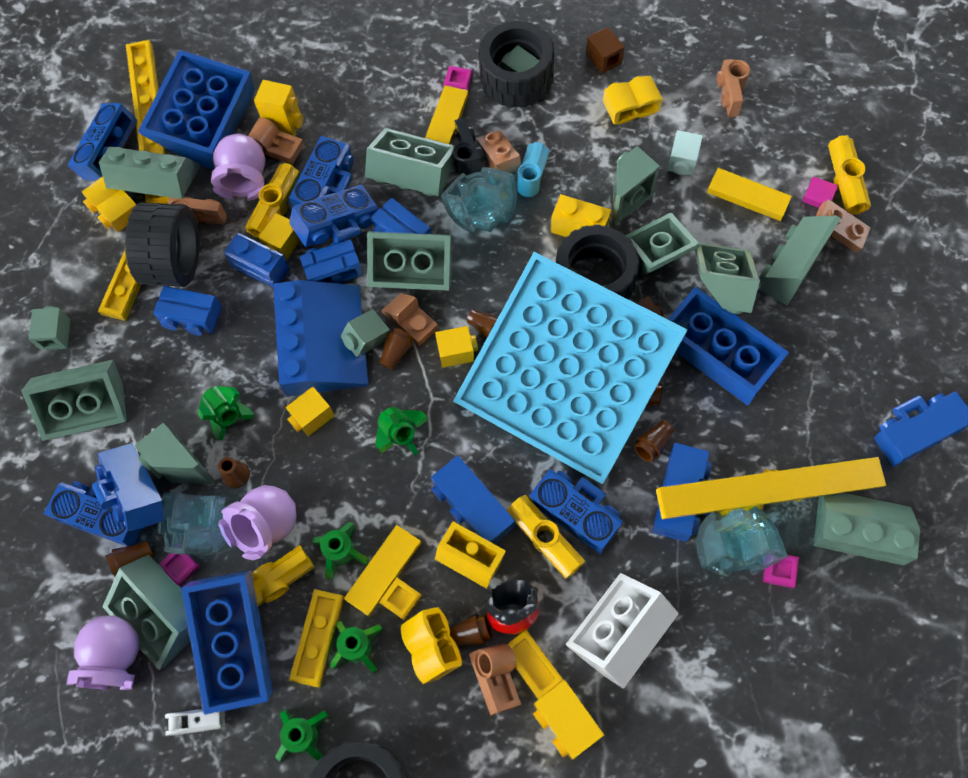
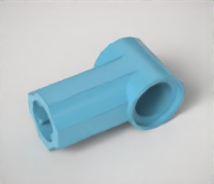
(532, 169)

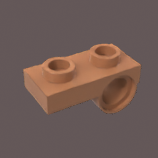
(732, 81)
(276, 143)
(500, 152)
(204, 210)
(849, 230)
(493, 674)

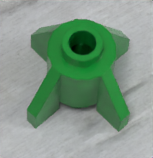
(222, 409)
(398, 428)
(343, 554)
(361, 651)
(308, 738)

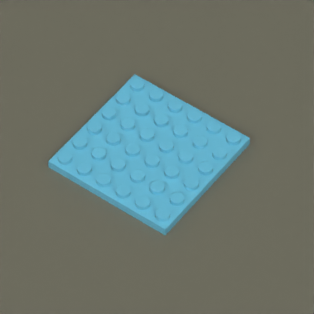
(570, 367)

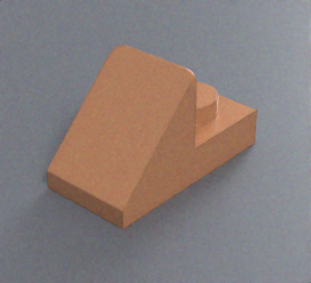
(410, 318)

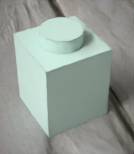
(684, 153)

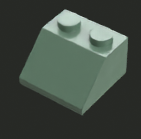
(633, 183)
(661, 243)
(170, 458)

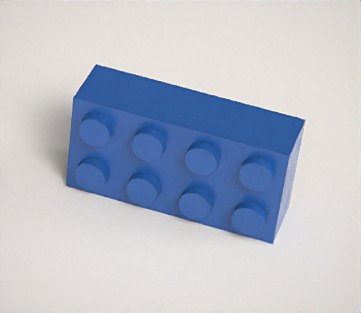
(726, 346)
(227, 642)

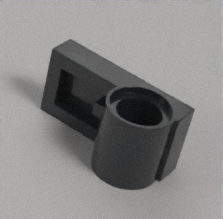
(466, 149)

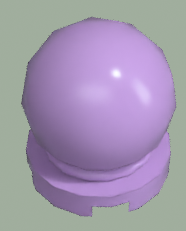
(238, 167)
(258, 520)
(104, 653)

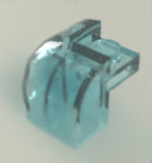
(481, 199)
(191, 524)
(739, 542)

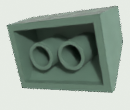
(409, 162)
(147, 172)
(796, 257)
(409, 260)
(728, 276)
(76, 400)
(867, 528)
(152, 607)

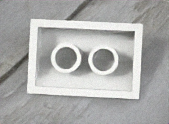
(622, 629)

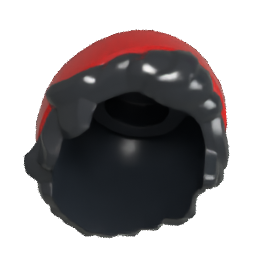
(512, 606)

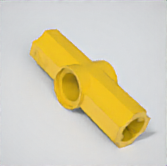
(849, 175)
(278, 190)
(558, 550)
(274, 578)

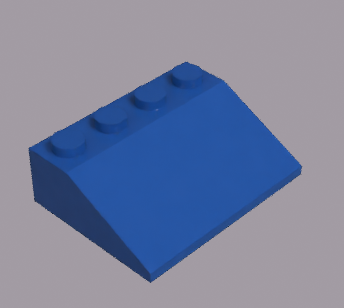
(197, 106)
(309, 340)

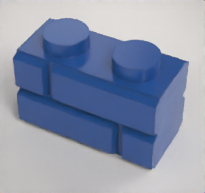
(397, 219)
(256, 260)
(332, 264)
(187, 310)

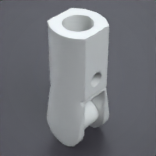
(196, 722)

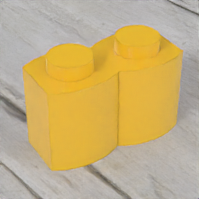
(632, 99)
(111, 204)
(430, 644)

